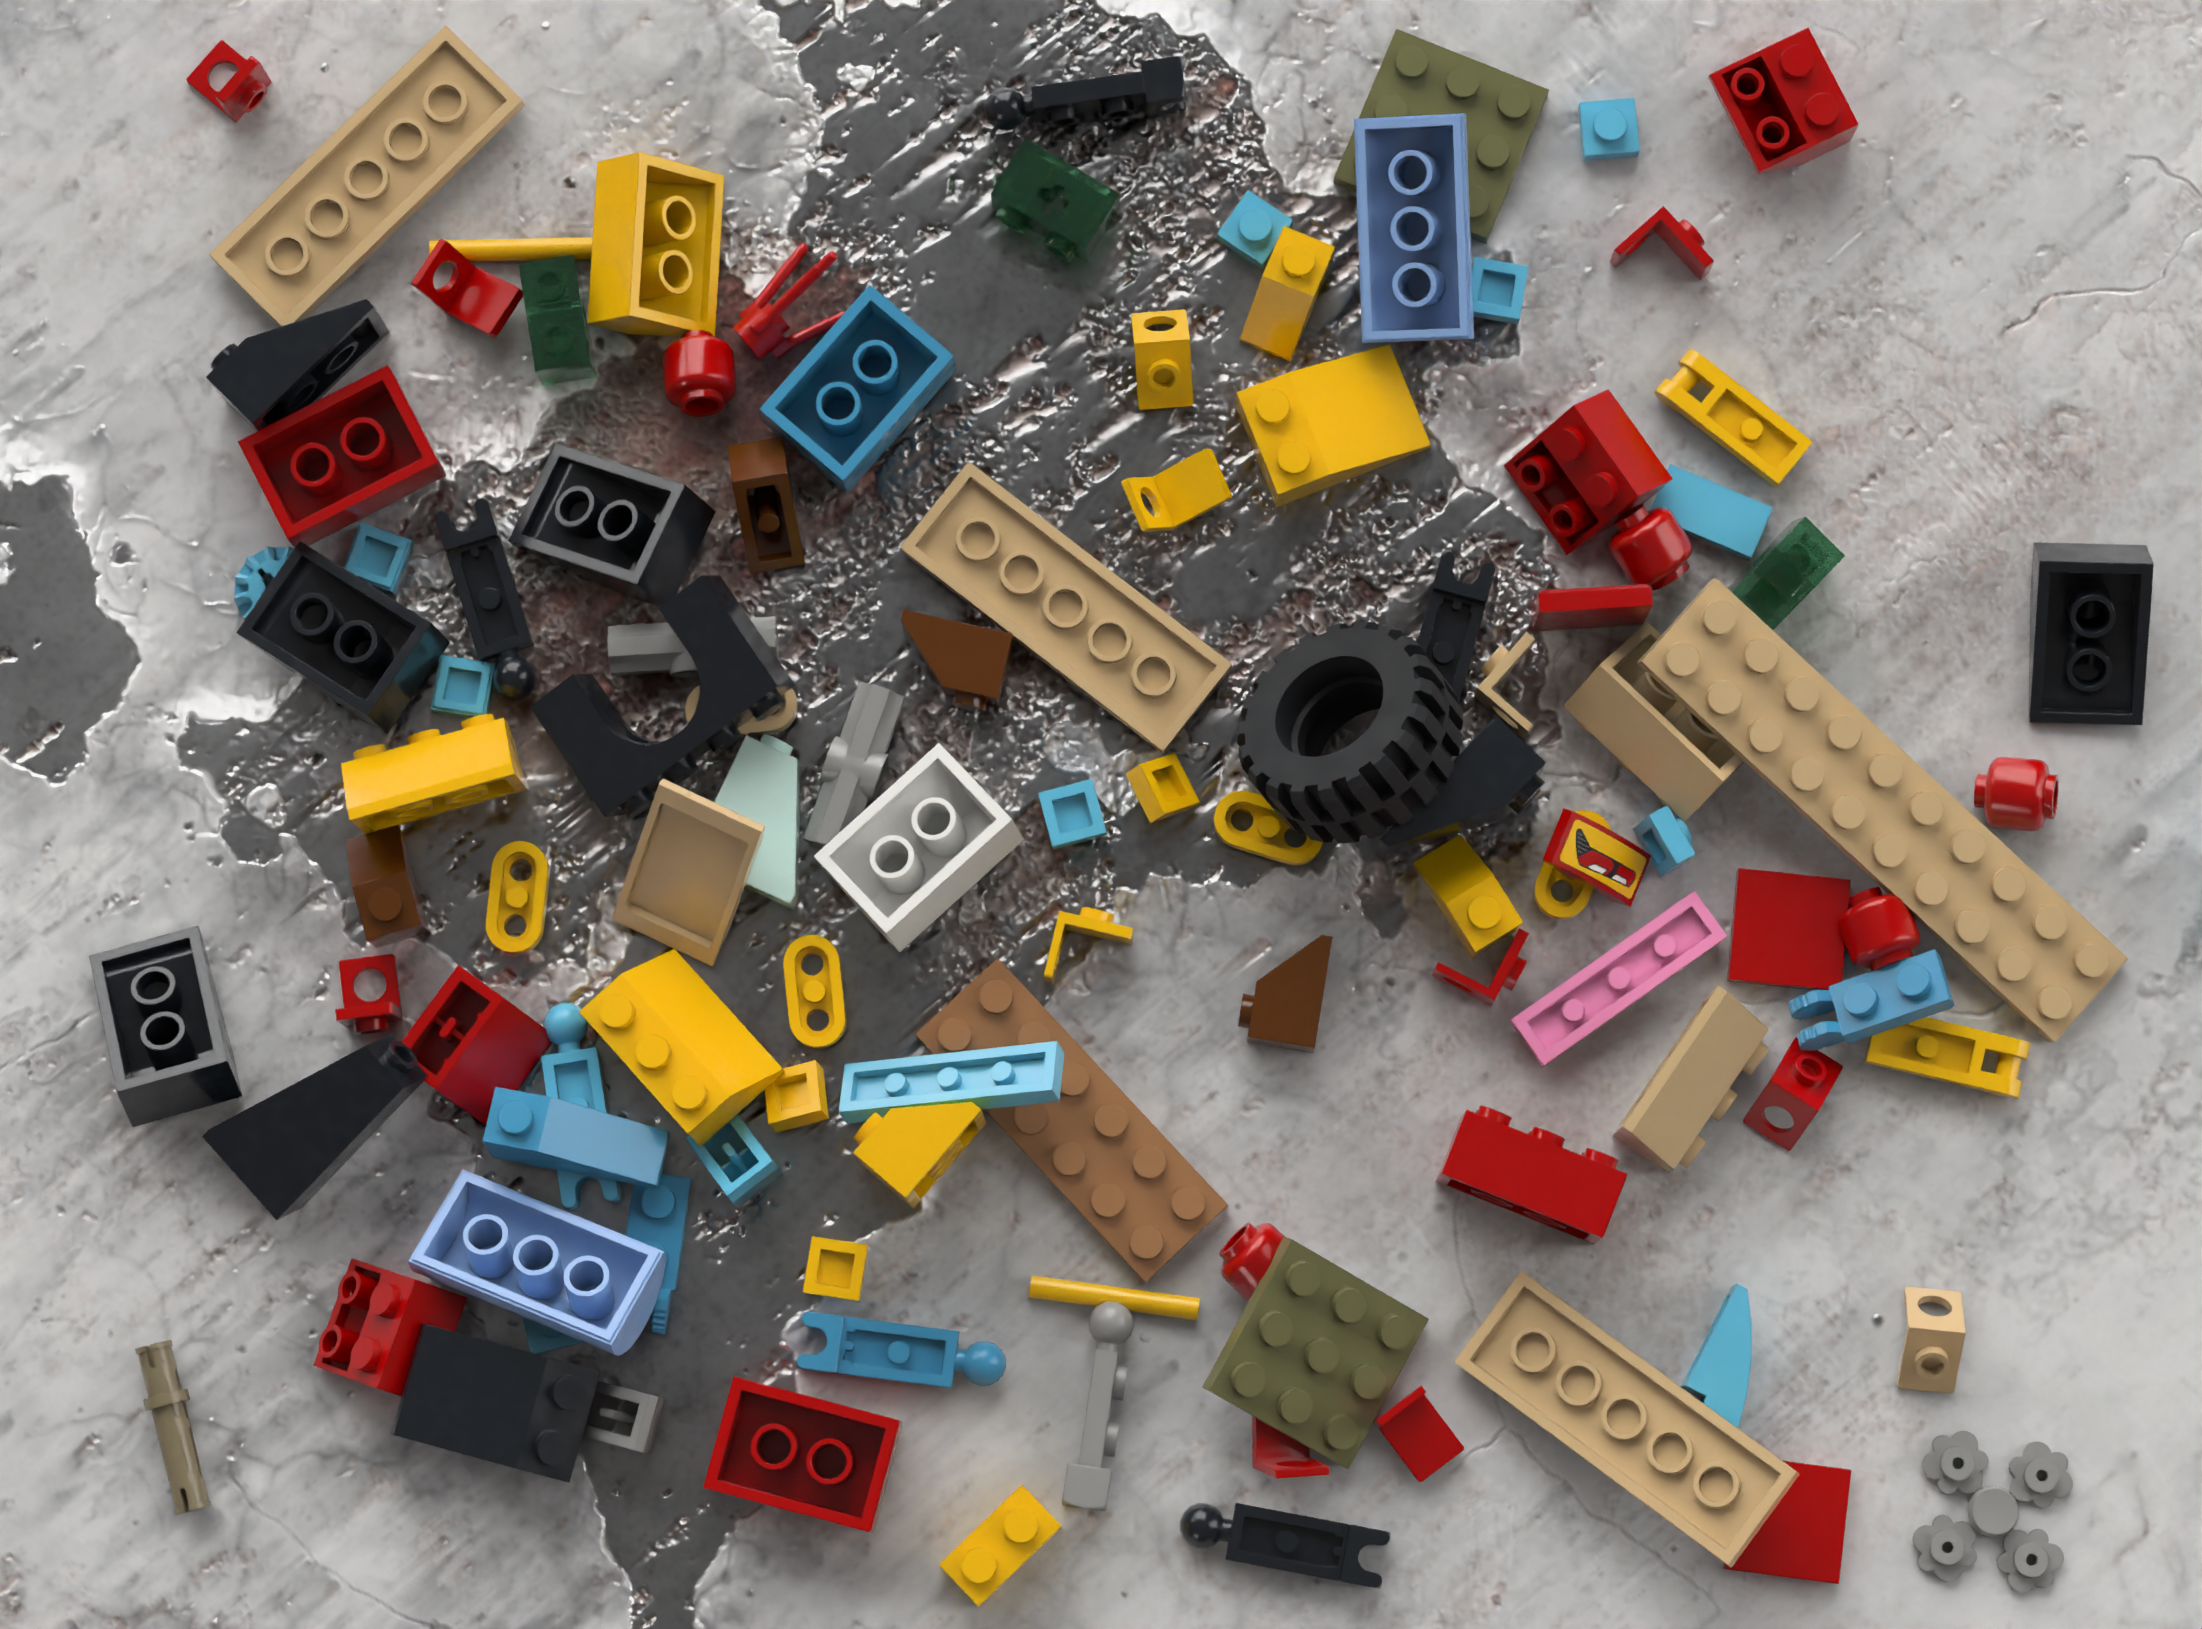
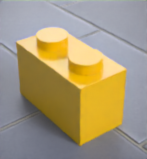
(1000, 1545)

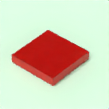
(1591, 607)
(1787, 929)
(1804, 1530)

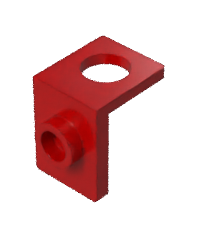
(241, 92)
(1679, 236)
(471, 292)
(1505, 976)
(369, 1016)
(1799, 1088)
(1419, 1435)
(1281, 1455)

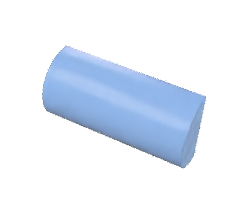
(1414, 228)
(541, 1263)

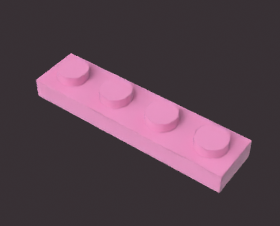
(1618, 979)

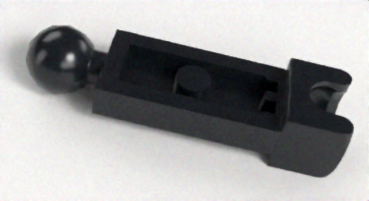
(1155, 87)
(490, 599)
(1454, 620)
(1285, 1541)

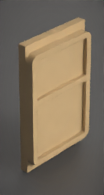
(688, 872)

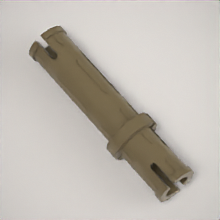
(173, 1426)

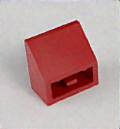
(1785, 104)
(1587, 471)
(474, 1043)
(379, 1325)

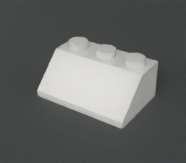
(919, 847)

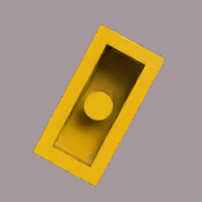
(1287, 293)
(1468, 896)

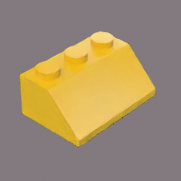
(655, 246)
(432, 774)
(682, 1043)
(916, 1145)

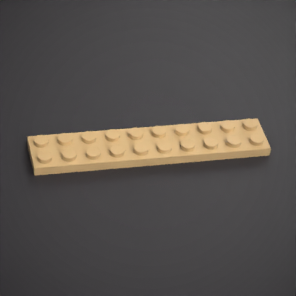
(1882, 810)

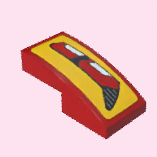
(1596, 857)

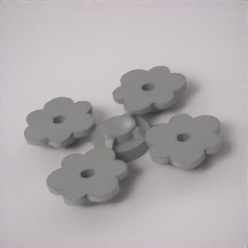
(1992, 1511)

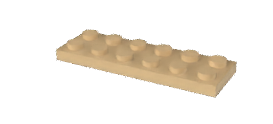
(367, 179)
(1066, 607)
(1627, 1419)

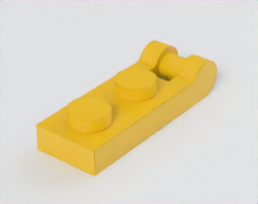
(1734, 418)
(1950, 1055)

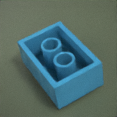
(858, 389)

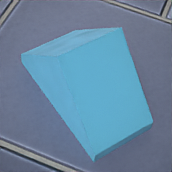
(737, 1161)

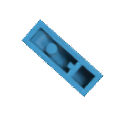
(573, 1138)

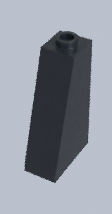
(312, 1128)

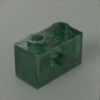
(1041, 175)
(557, 320)
(1786, 571)

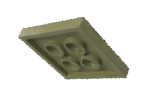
(1498, 108)
(1315, 1352)

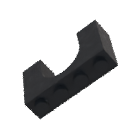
(737, 682)

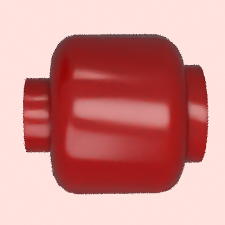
(699, 373)
(1650, 546)
(2017, 794)
(1878, 929)
(1249, 1256)

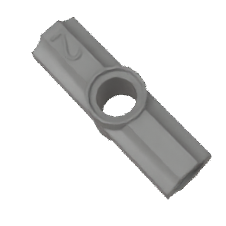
(657, 648)
(855, 762)

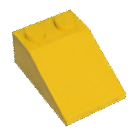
(1330, 422)

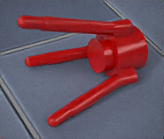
(764, 326)

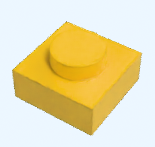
(1162, 787)
(797, 1097)
(835, 1269)

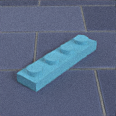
(981, 1076)

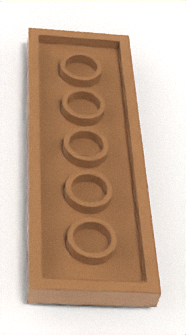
(1090, 1141)

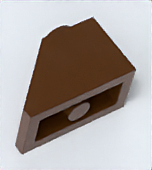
(766, 504)
(962, 658)
(385, 887)
(1289, 1000)

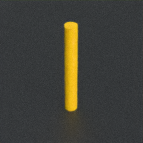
(521, 249)
(1095, 1294)

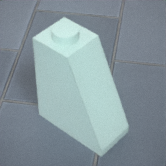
(767, 790)

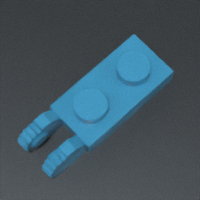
(1874, 1001)
(660, 1221)

